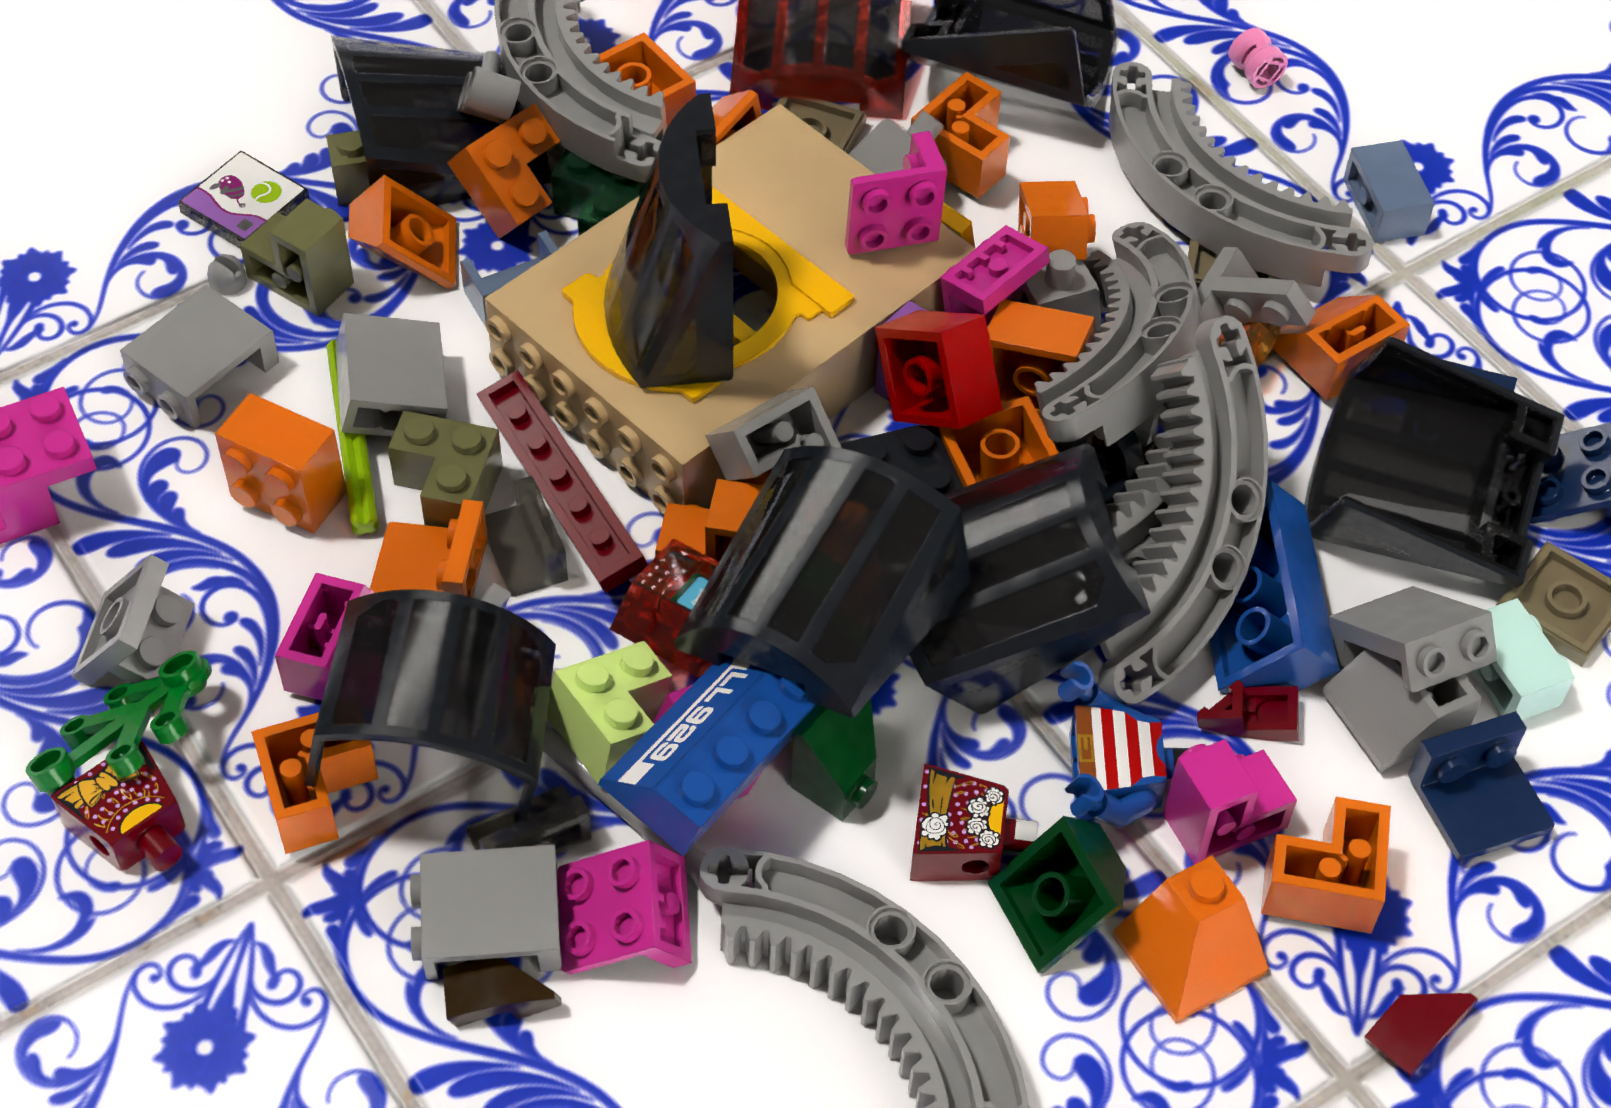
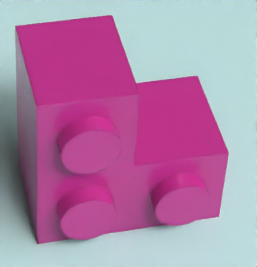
(1225, 800)

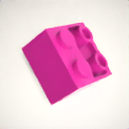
(313, 634)

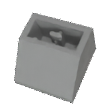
(1390, 718)

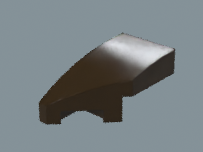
(490, 988)

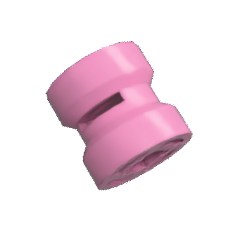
(1259, 59)

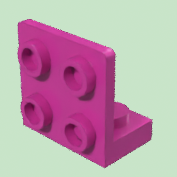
(898, 205)
(992, 273)
(624, 908)

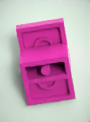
(37, 449)

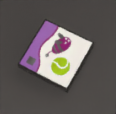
(241, 198)

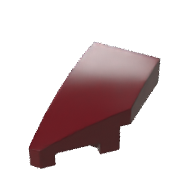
(1255, 713)
(1417, 1026)

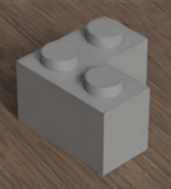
(759, 436)

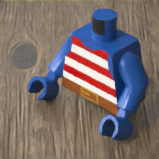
(1114, 754)

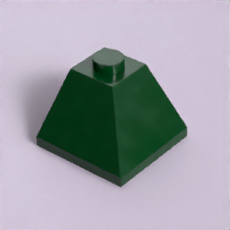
(835, 760)
(1060, 889)

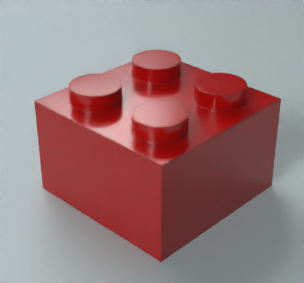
(939, 368)

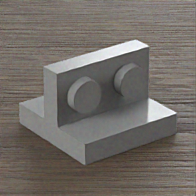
(134, 627)

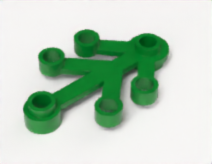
(125, 719)

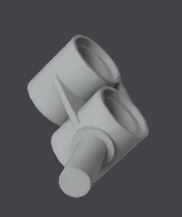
(489, 93)

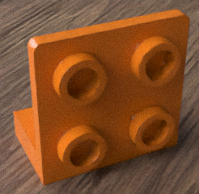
(433, 555)

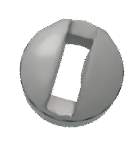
(221, 275)

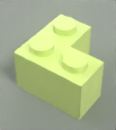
(608, 704)

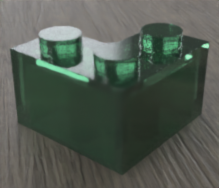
(588, 191)

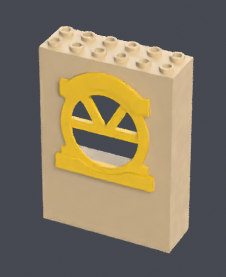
(789, 234)

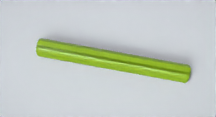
(355, 465)

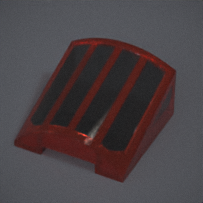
(823, 52)

